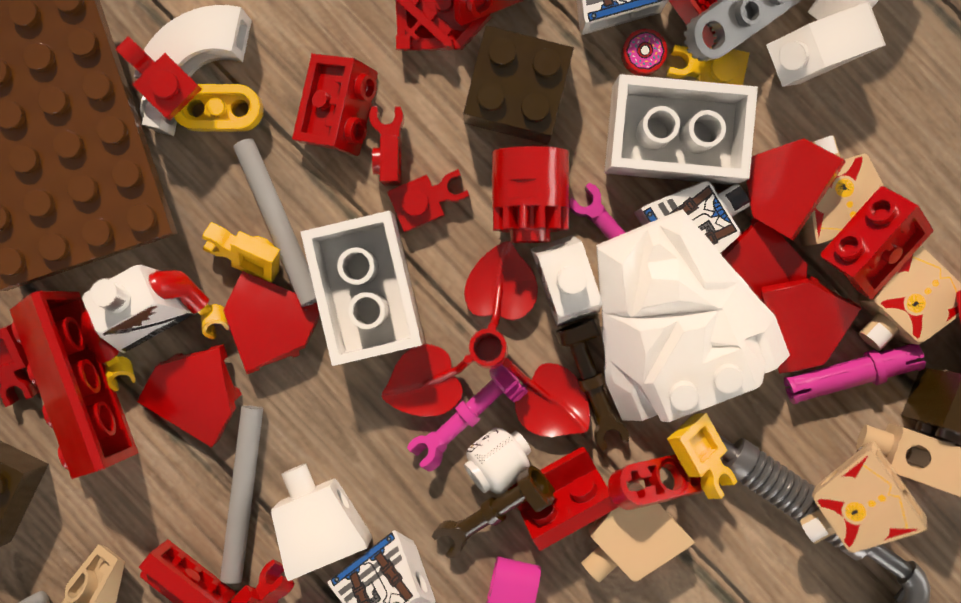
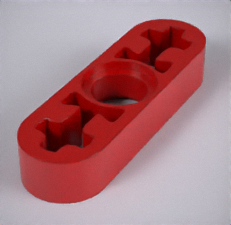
(654, 491)

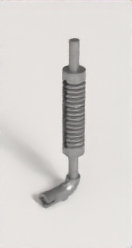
(795, 498)

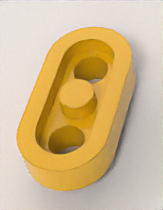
(220, 108)

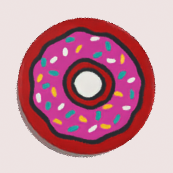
(644, 52)

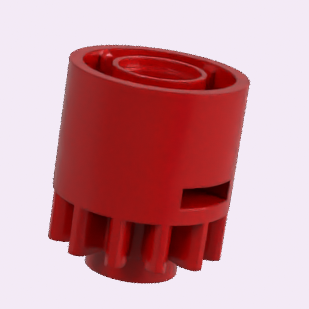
(530, 192)

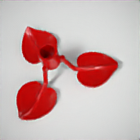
(504, 288)

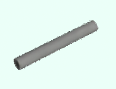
(276, 220)
(241, 494)

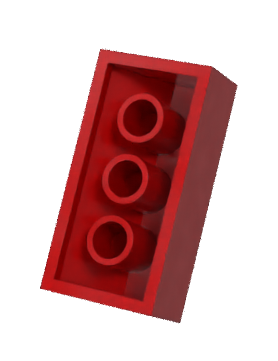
(71, 383)

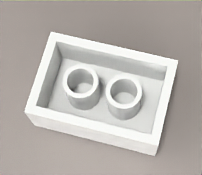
(680, 129)
(362, 288)

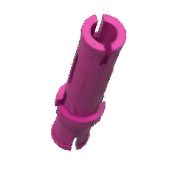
(872, 367)

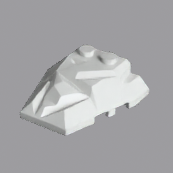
(679, 323)

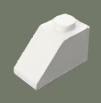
(825, 44)

